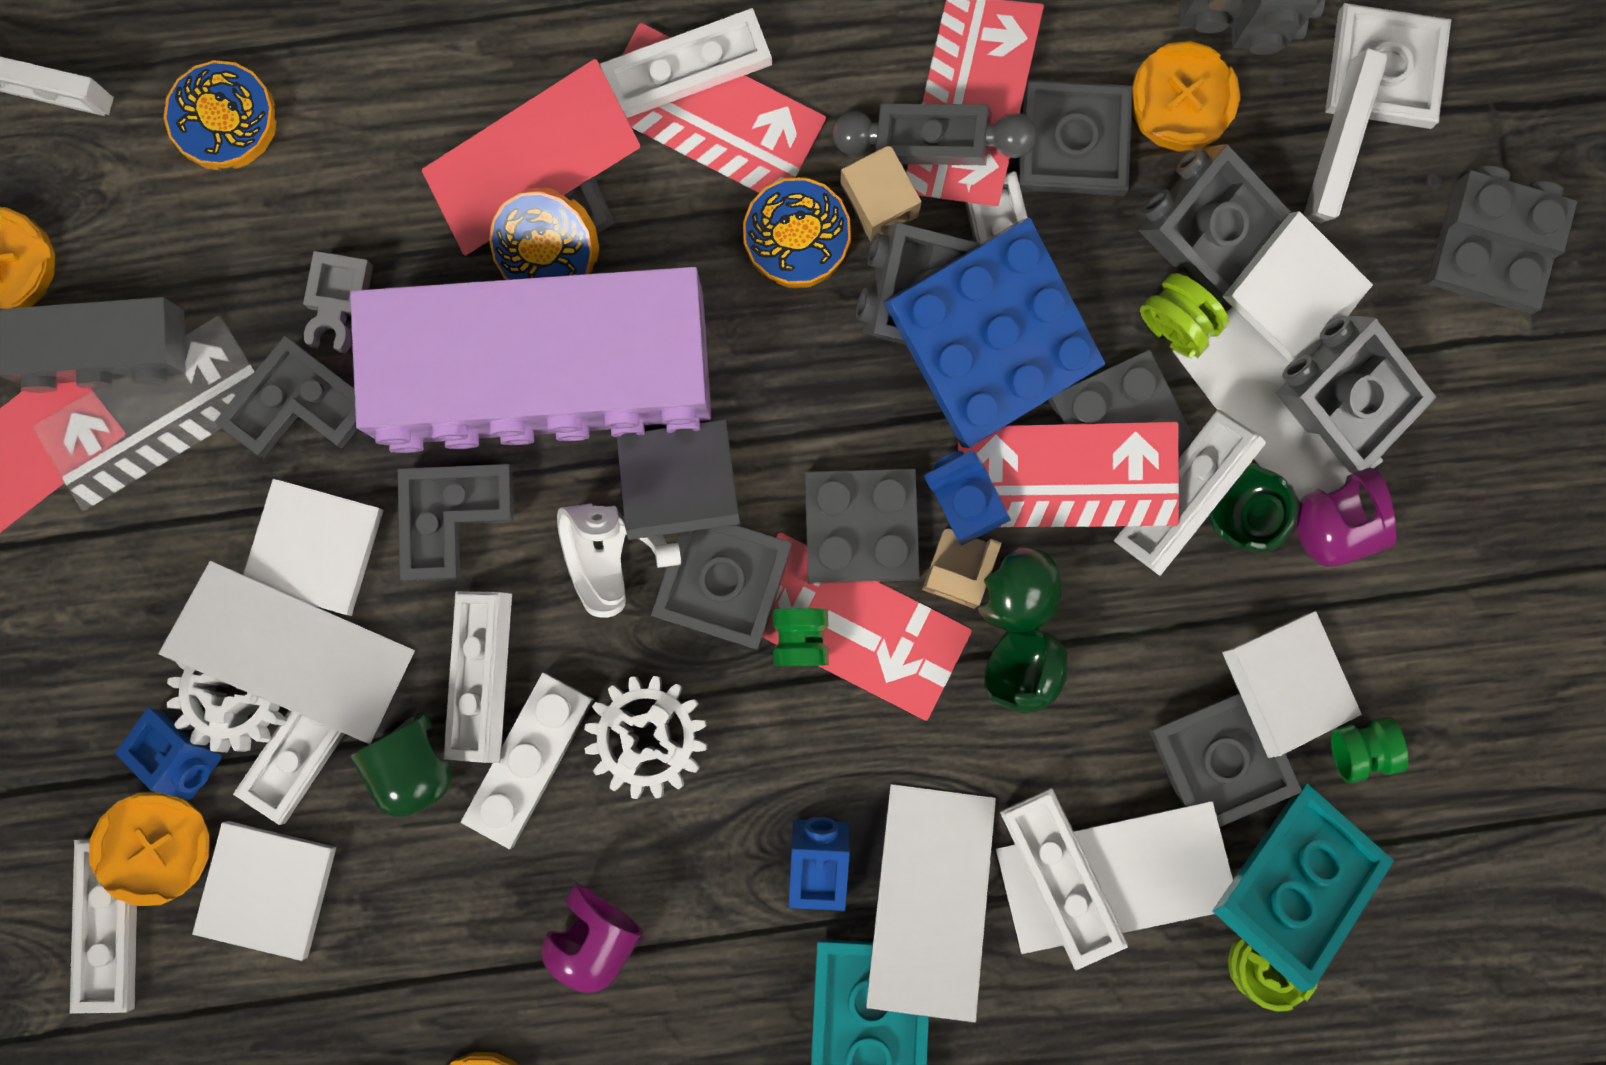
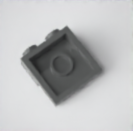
(1255, 24)
(1213, 217)
(1501, 239)
(901, 259)
(1355, 391)

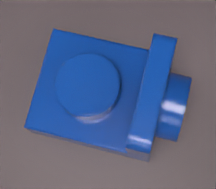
(967, 495)
(166, 757)
(819, 864)

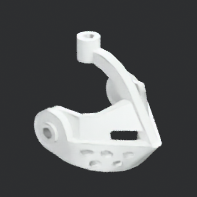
(599, 571)

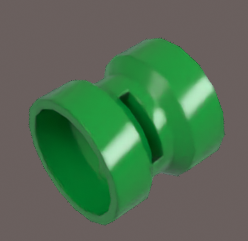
(800, 637)
(1369, 750)

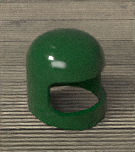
(403, 769)

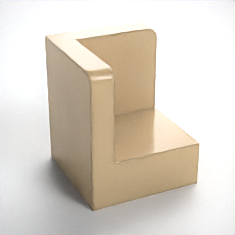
(880, 191)
(960, 569)

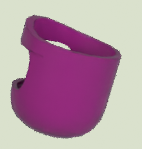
(1335, 525)
(606, 939)

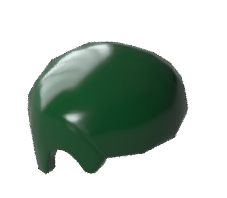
(1257, 511)
(1022, 591)
(1026, 671)

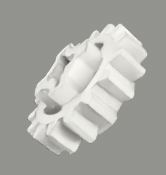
(225, 716)
(632, 758)

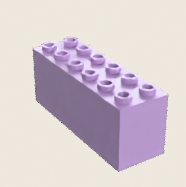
(530, 358)

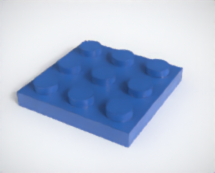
(995, 332)

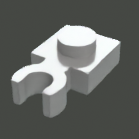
(329, 293)

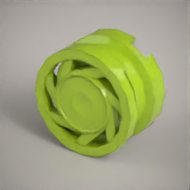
(1185, 315)
(1261, 980)

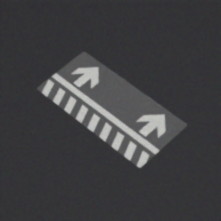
(135, 427)

